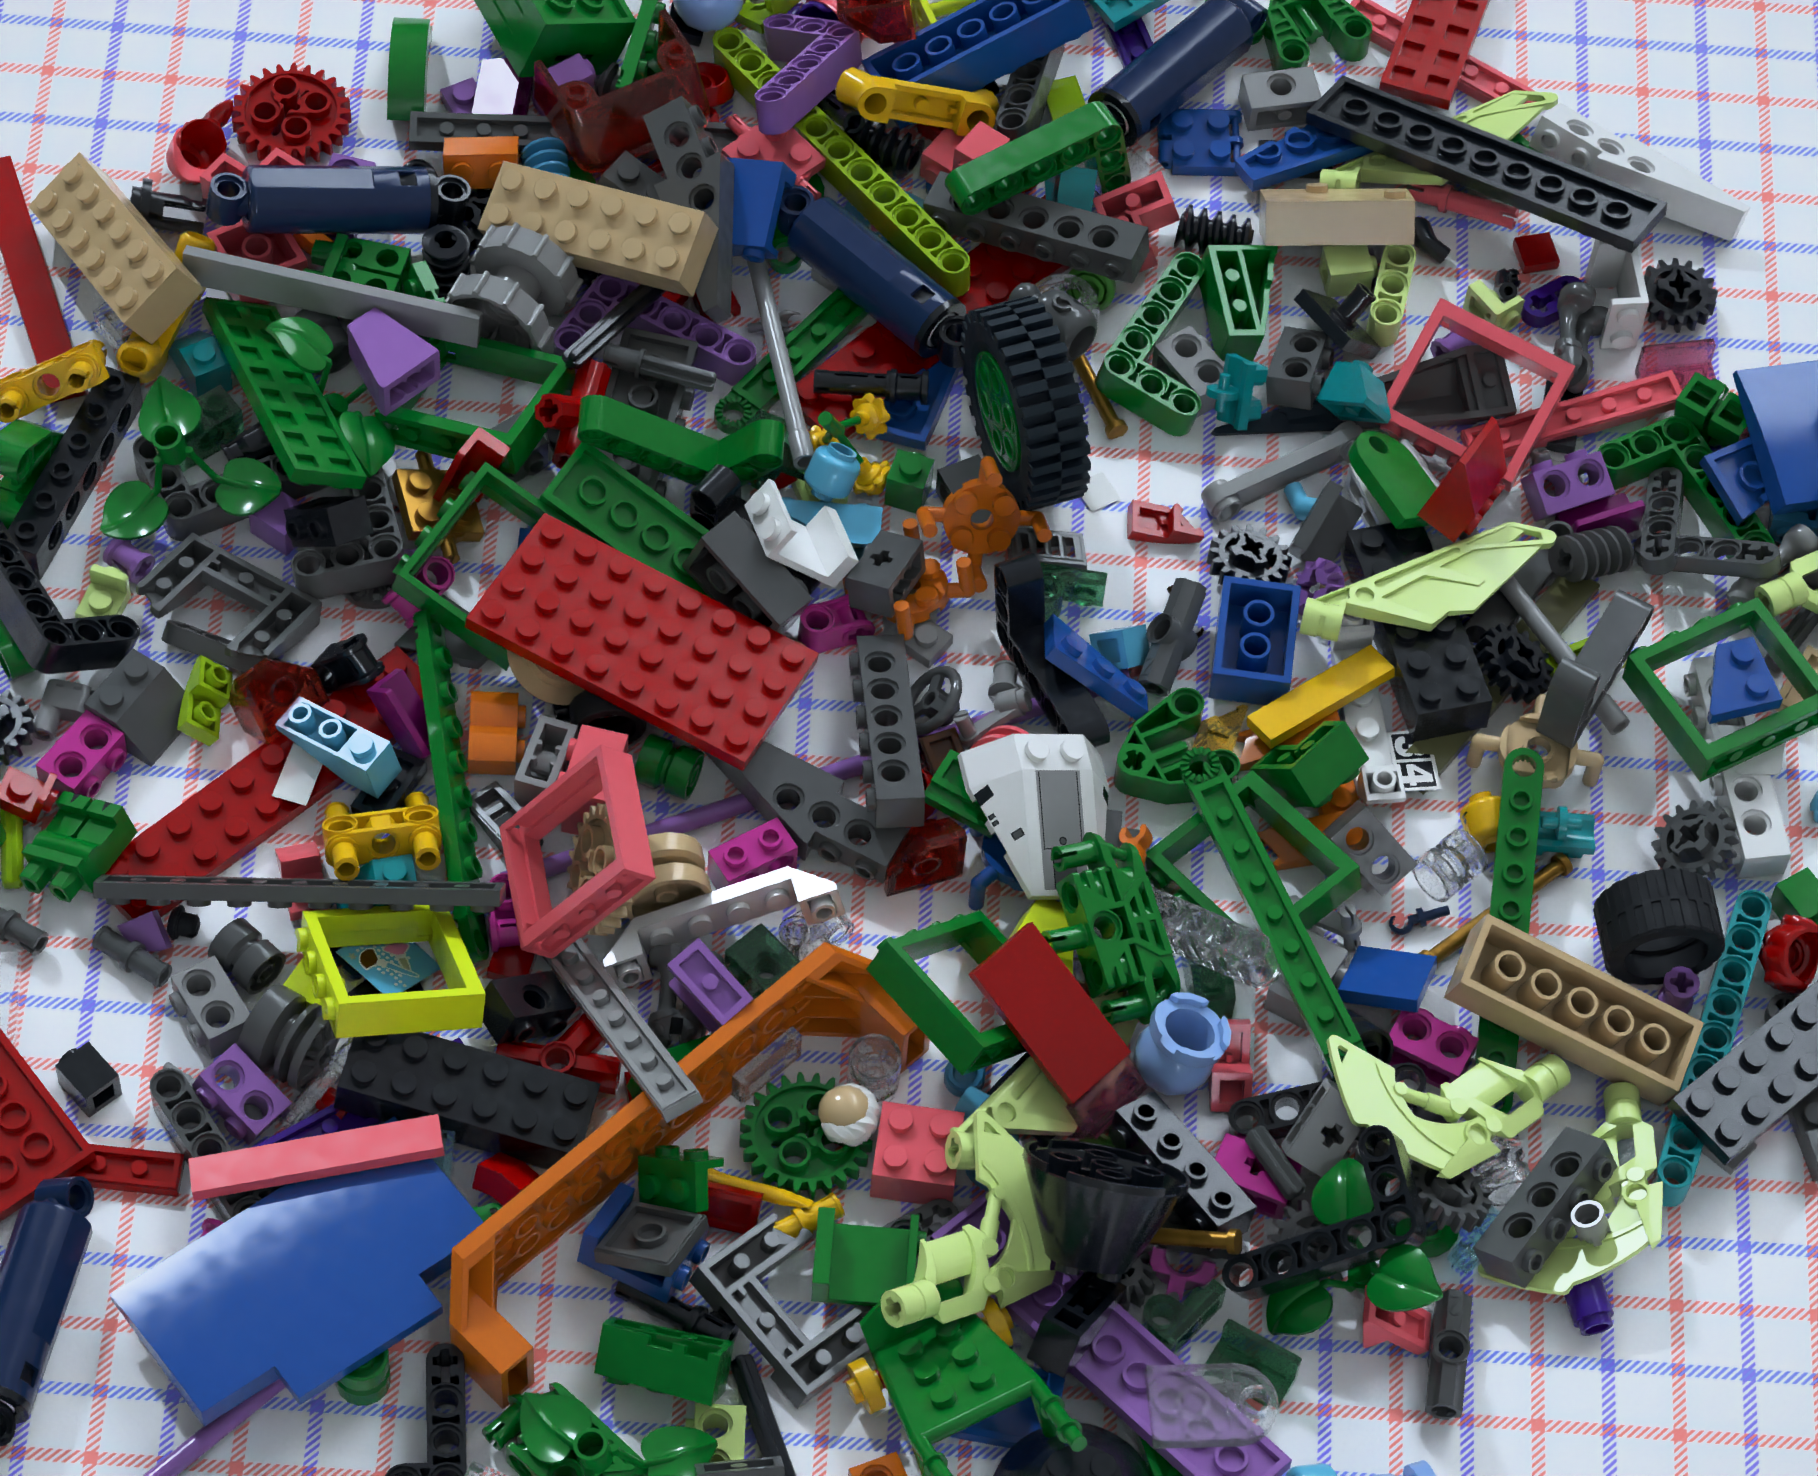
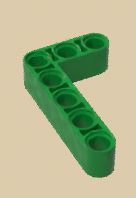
(1078, 137)
(1125, 371)
(1678, 445)
(675, 448)

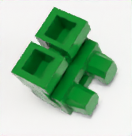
(1712, 411)

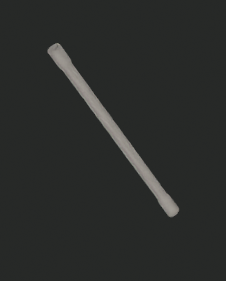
(798, 436)
(1608, 711)

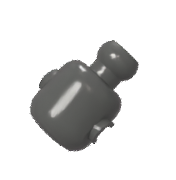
(1073, 319)

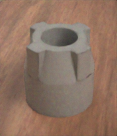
(1590, 1222)

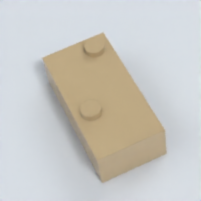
(1336, 216)

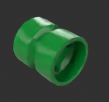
(667, 766)
(368, 1382)

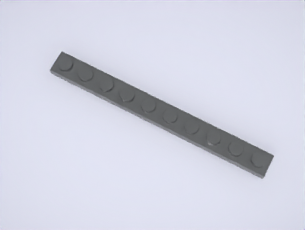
(430, 128)
(318, 893)

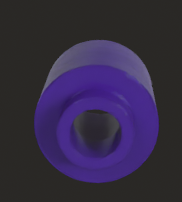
(1590, 1307)

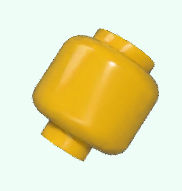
(1481, 819)

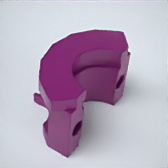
(1179, 1280)

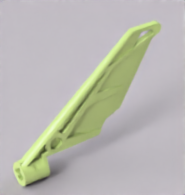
(1501, 116)
(1431, 586)
(1023, 1105)

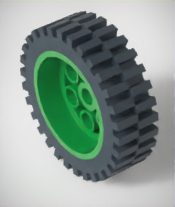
(1026, 402)

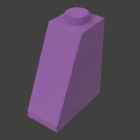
(391, 359)

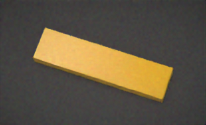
(1320, 696)

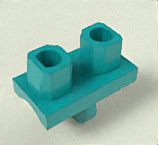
(1235, 391)
(1566, 833)

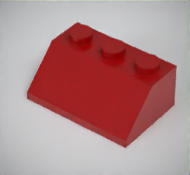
(1468, 486)

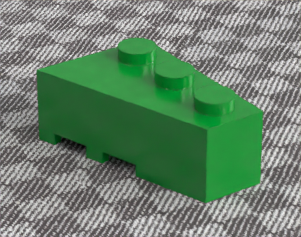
(1237, 296)
(664, 1360)

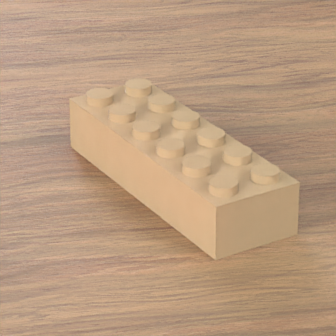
(605, 227)
(115, 248)
(1573, 1009)

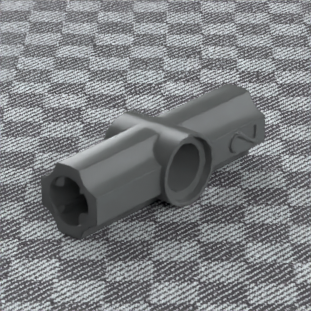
(1172, 636)
(1448, 1375)

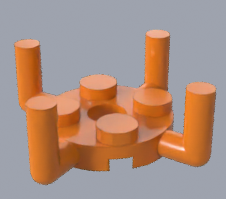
(986, 537)
(931, 589)

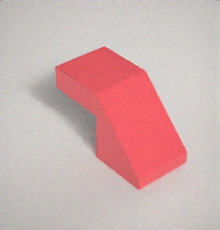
(1232, 1074)

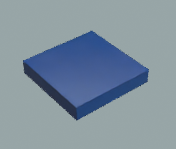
(1387, 979)

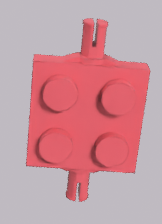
(784, 147)

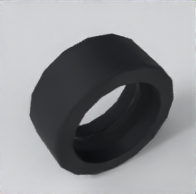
(589, 709)

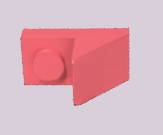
(299, 862)
(1403, 1328)

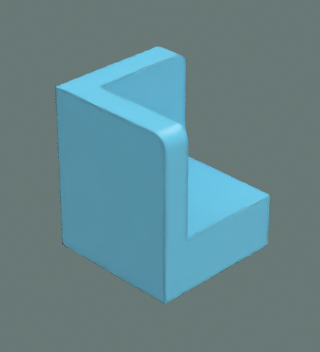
(1122, 646)

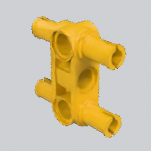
(75, 369)
(351, 838)

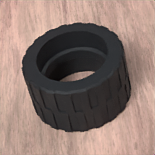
(1658, 924)

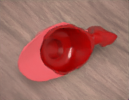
(199, 143)

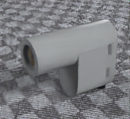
(60, 702)

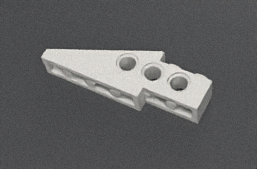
(1627, 161)

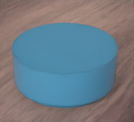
(957, 1084)

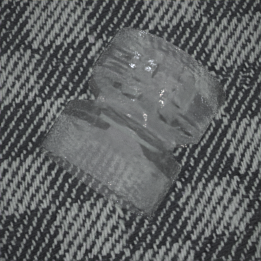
(1450, 865)
(876, 1065)
(1504, 1170)

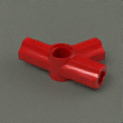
(562, 411)
(575, 1050)

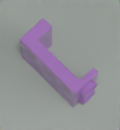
(706, 986)

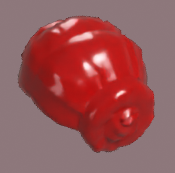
(1790, 954)

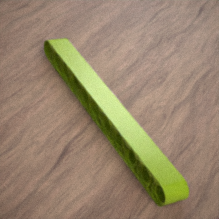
(854, 172)

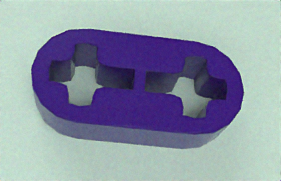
(1546, 297)

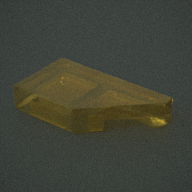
(1221, 731)

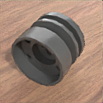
(288, 1037)

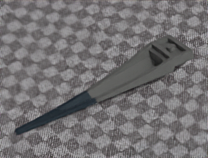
(1443, 391)

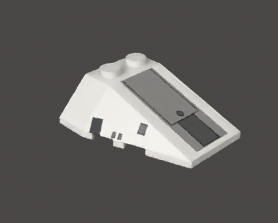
(1037, 797)

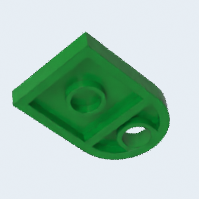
(1392, 477)

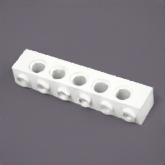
(1769, 849)

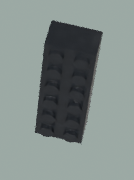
(1436, 670)
(478, 1094)

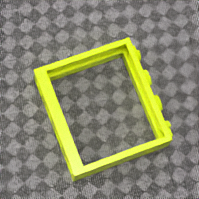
(390, 1012)

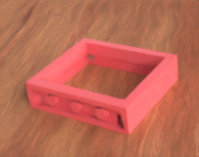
(1499, 342)
(551, 930)

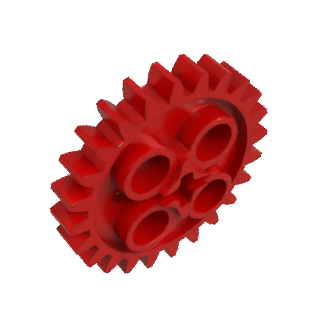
(291, 112)

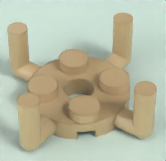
(1522, 734)

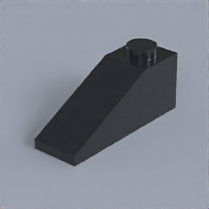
(1074, 1323)

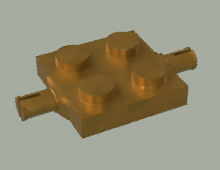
(418, 508)

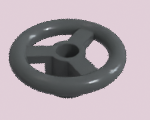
(936, 702)

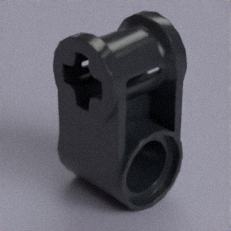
(347, 664)

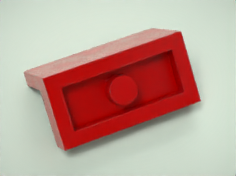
(471, 457)

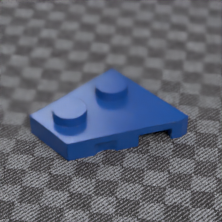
(1741, 682)

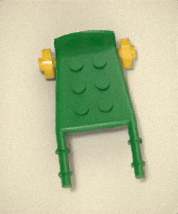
(952, 1378)

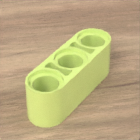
(1391, 294)

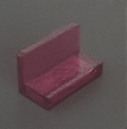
(1681, 357)
(1098, 1105)

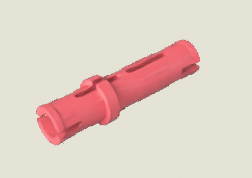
(1466, 204)

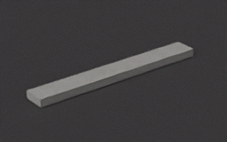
(331, 295)
(625, 1031)

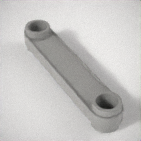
(1227, 498)

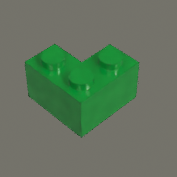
(1314, 767)

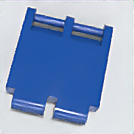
(1200, 142)

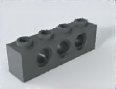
(1542, 1206)

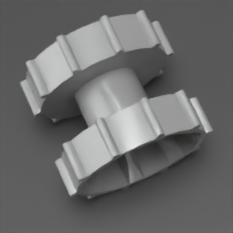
(517, 285)

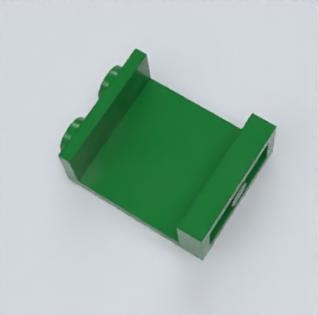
(862, 1261)

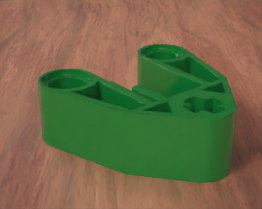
(1302, 21)
(23, 455)
(1153, 751)

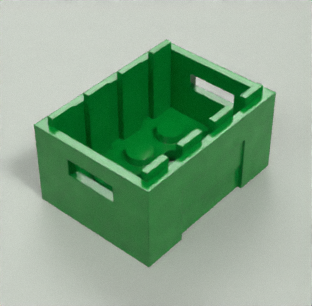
(558, 27)

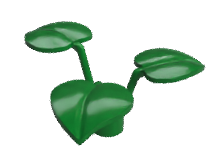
(308, 349)
(165, 421)
(1398, 1283)
(562, 1423)

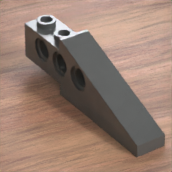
(668, 129)
(783, 778)

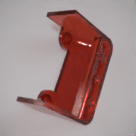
(605, 126)

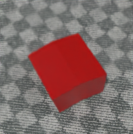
(503, 1177)

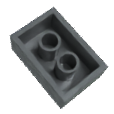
(738, 574)

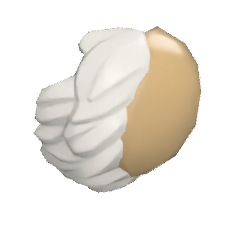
(849, 1114)

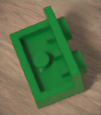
(676, 1177)

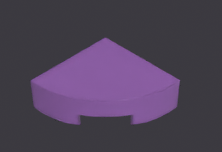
(147, 930)

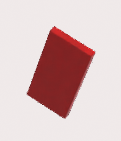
(1049, 1013)

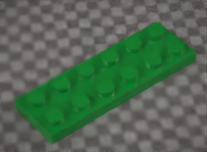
(624, 513)

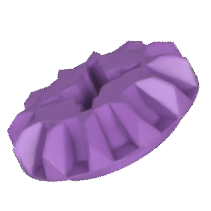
(1319, 571)

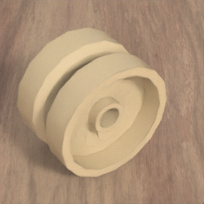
(678, 873)

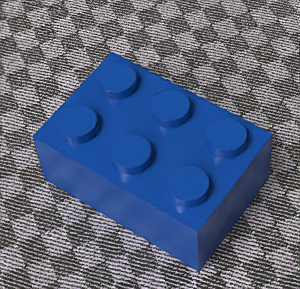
(1254, 640)

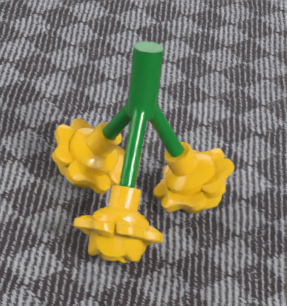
(868, 418)

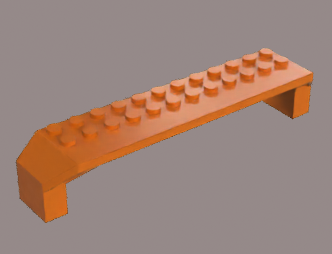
(819, 997)

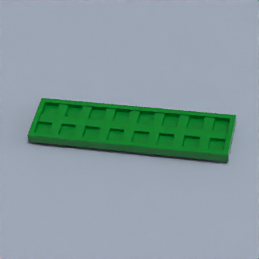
(283, 397)

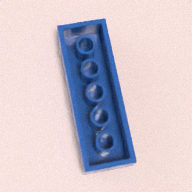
(981, 43)

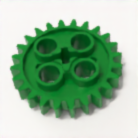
(819, 1166)

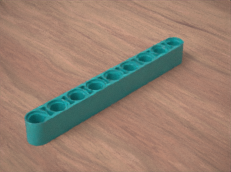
(1716, 1030)

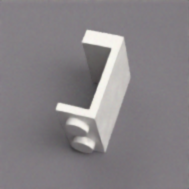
(1626, 314)
(815, 549)

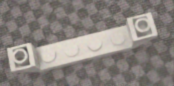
(1378, 778)
(718, 910)

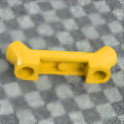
(913, 102)
(147, 360)

